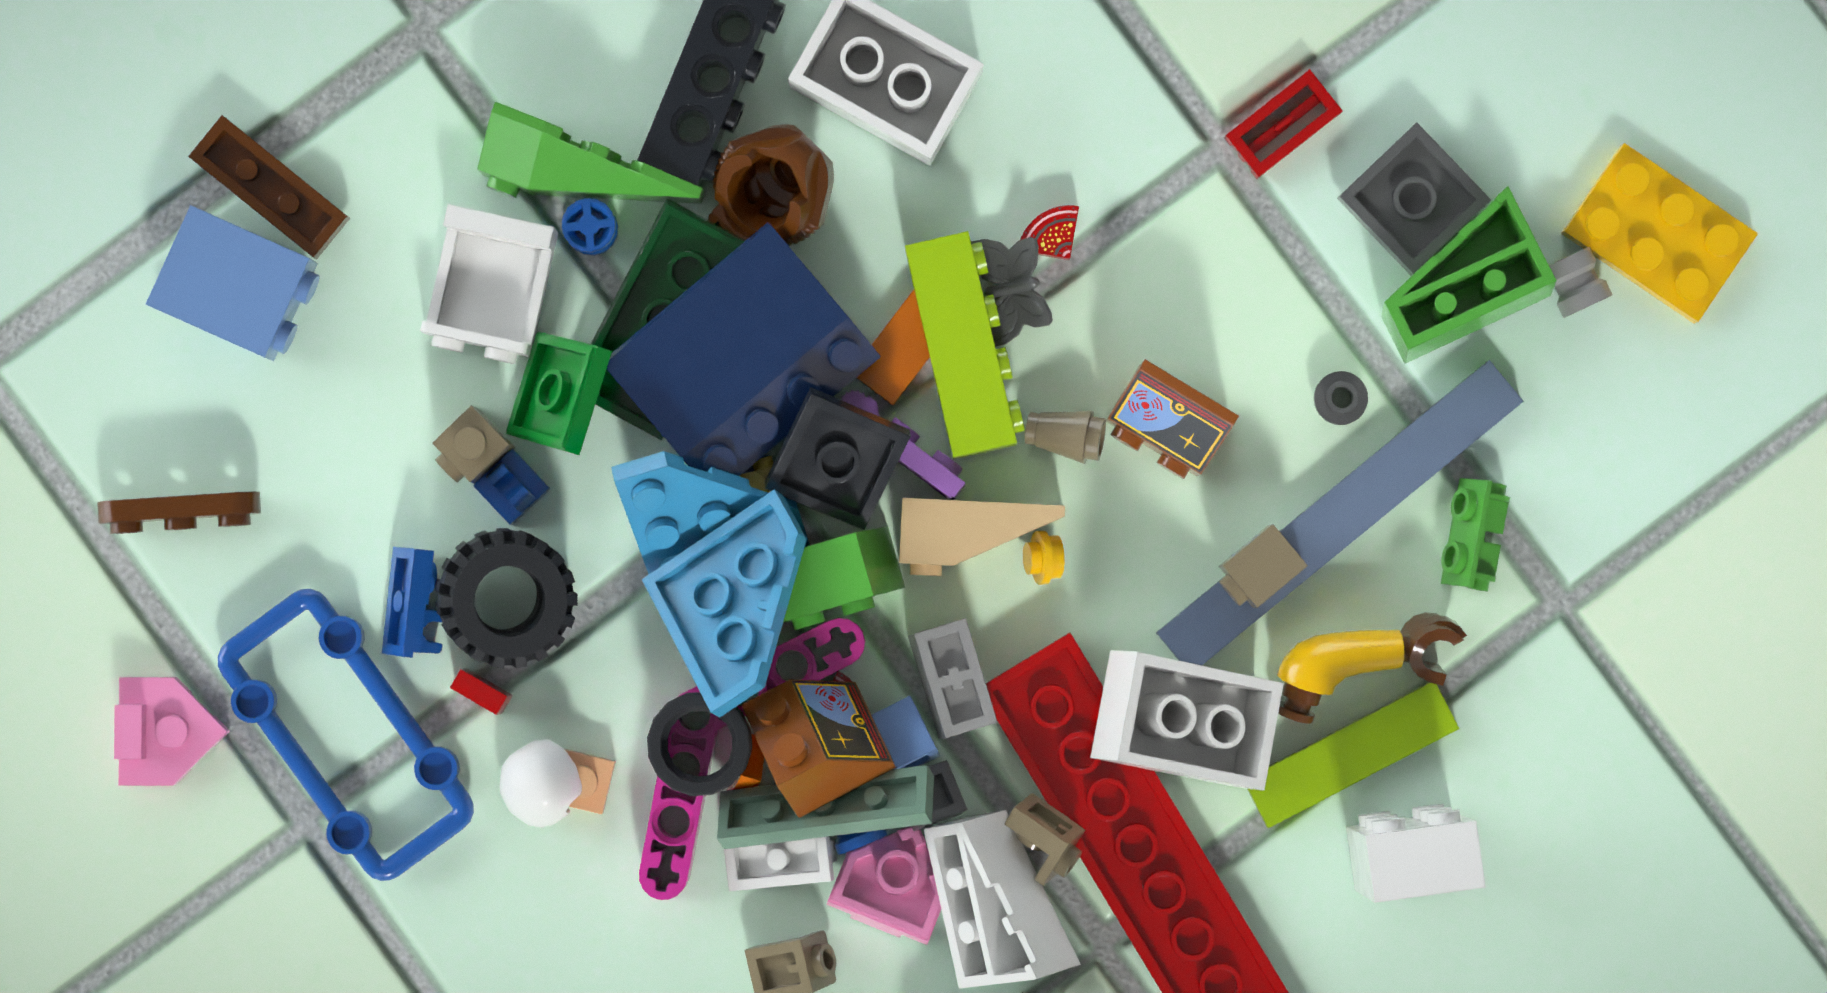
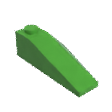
(544, 161)

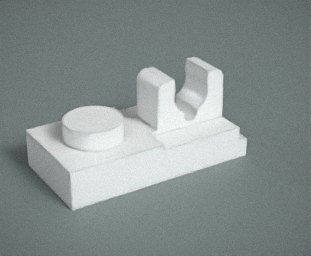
(780, 864)

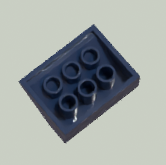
(739, 355)

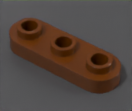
(179, 511)

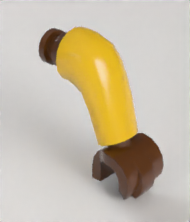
(1327, 659)

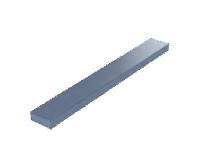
(1353, 506)

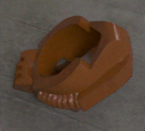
(775, 180)

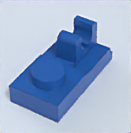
(410, 584)

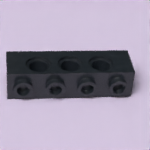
(686, 97)

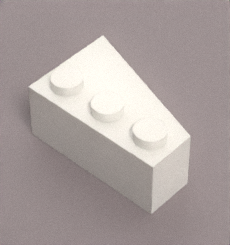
(992, 906)

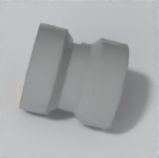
(1578, 282)

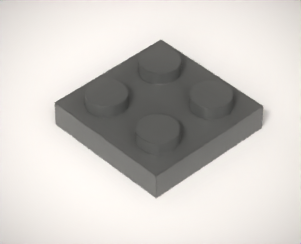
(1414, 199)

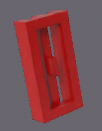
(1247, 153)

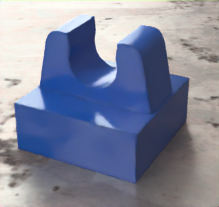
(511, 487)

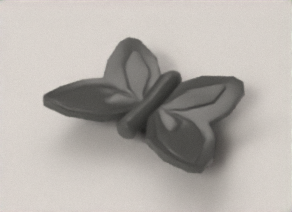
(1017, 300)

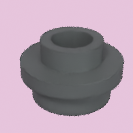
(1323, 398)

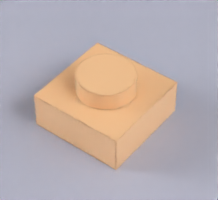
(595, 780)

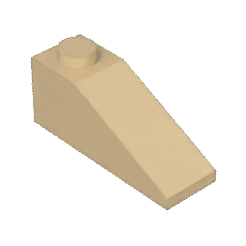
(955, 530)

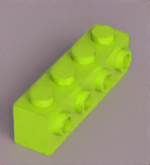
(962, 345)

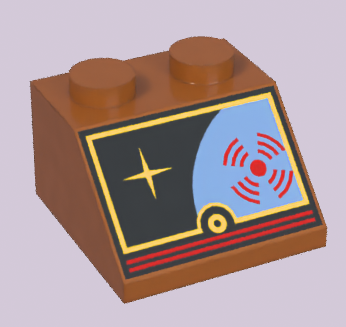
(1170, 420)
(817, 740)

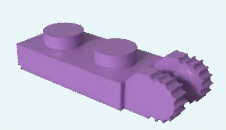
(936, 471)

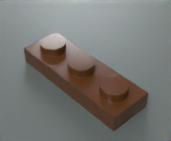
(269, 187)

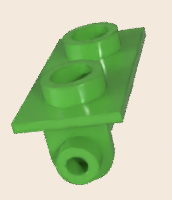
(1475, 509)

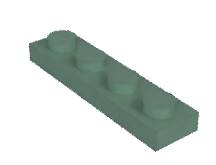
(887, 802)

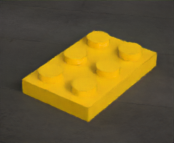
(1659, 233)

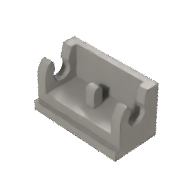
(952, 679)

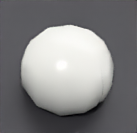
(539, 783)

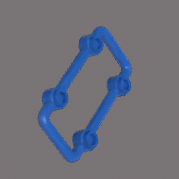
(434, 766)

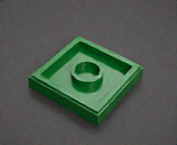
(558, 392)

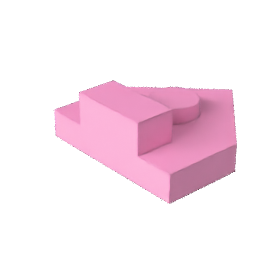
(160, 731)
(890, 886)

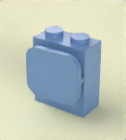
(234, 284)

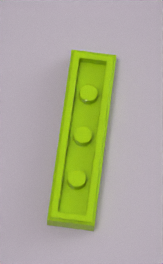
(1353, 753)

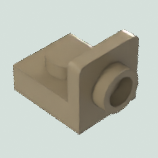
(1049, 831)
(792, 965)

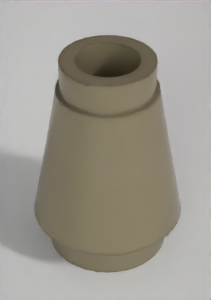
(1068, 434)

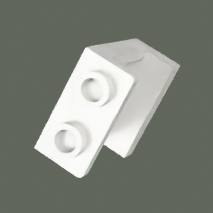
(490, 283)

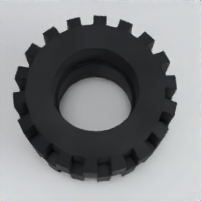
(542, 627)

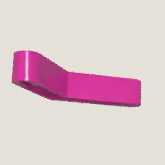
(702, 745)

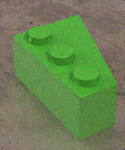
(1470, 283)
(843, 574)

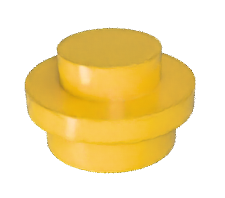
(1044, 557)

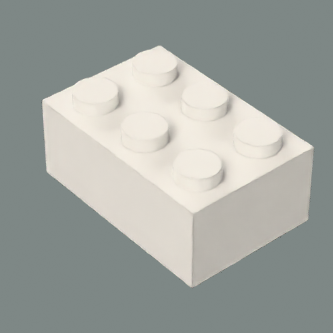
(886, 76)
(1187, 719)
(1415, 855)

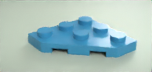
(678, 504)
(730, 599)

